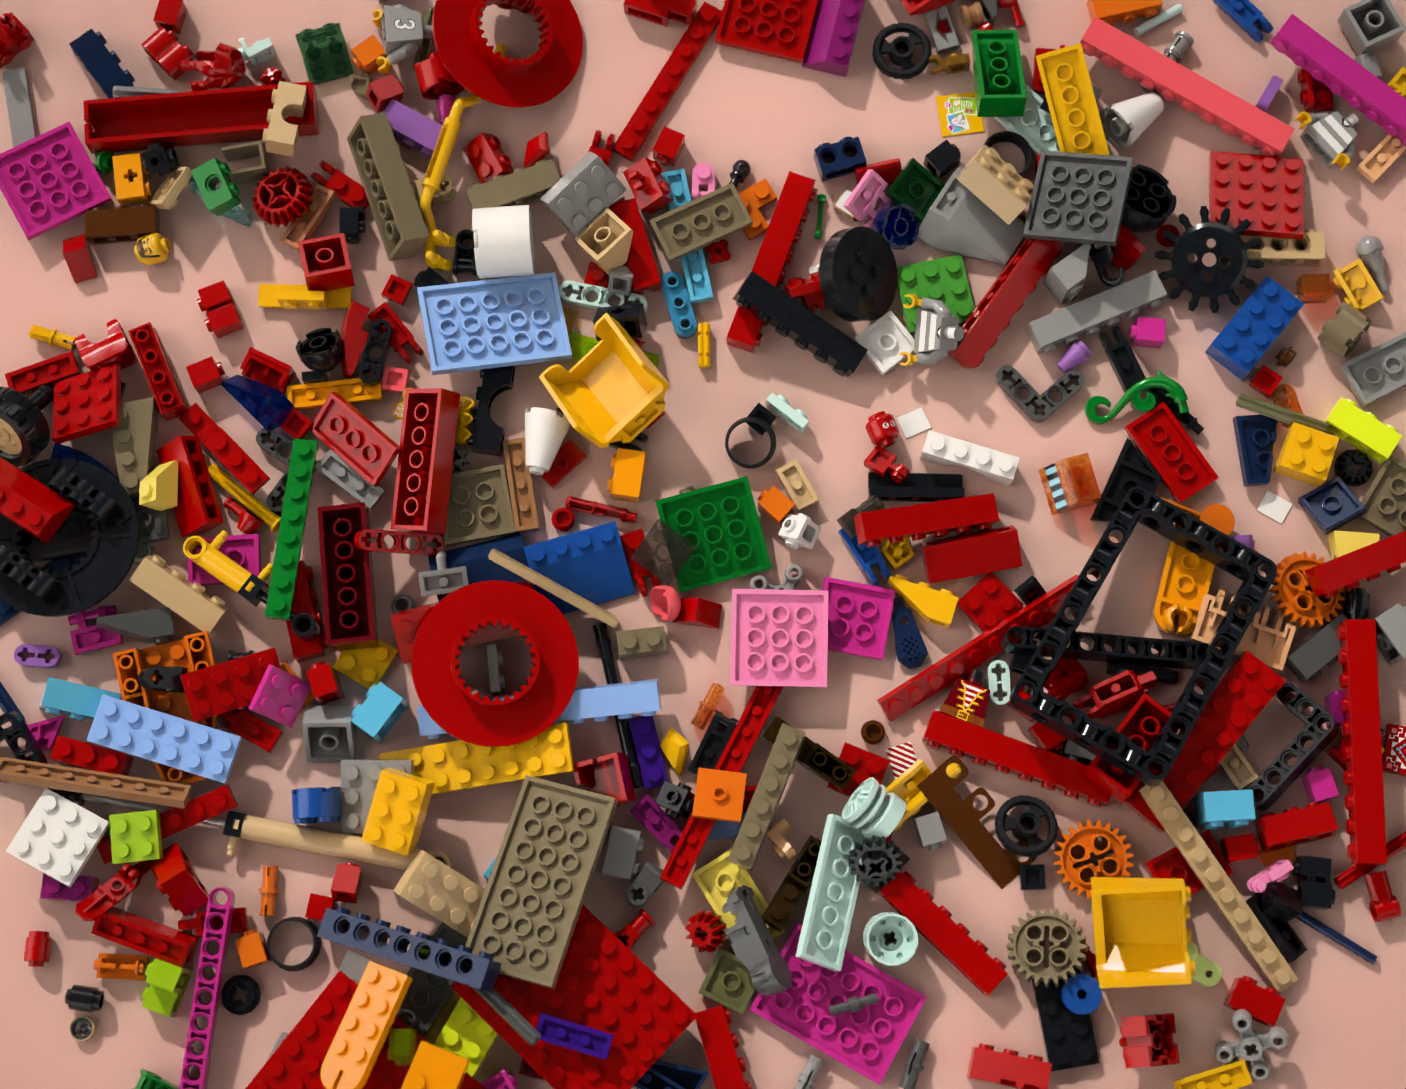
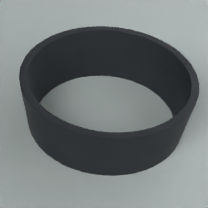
(1007, 136)
(772, 437)
(316, 945)

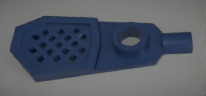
(907, 632)

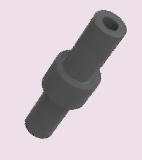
(853, 1004)

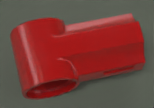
(1383, 902)

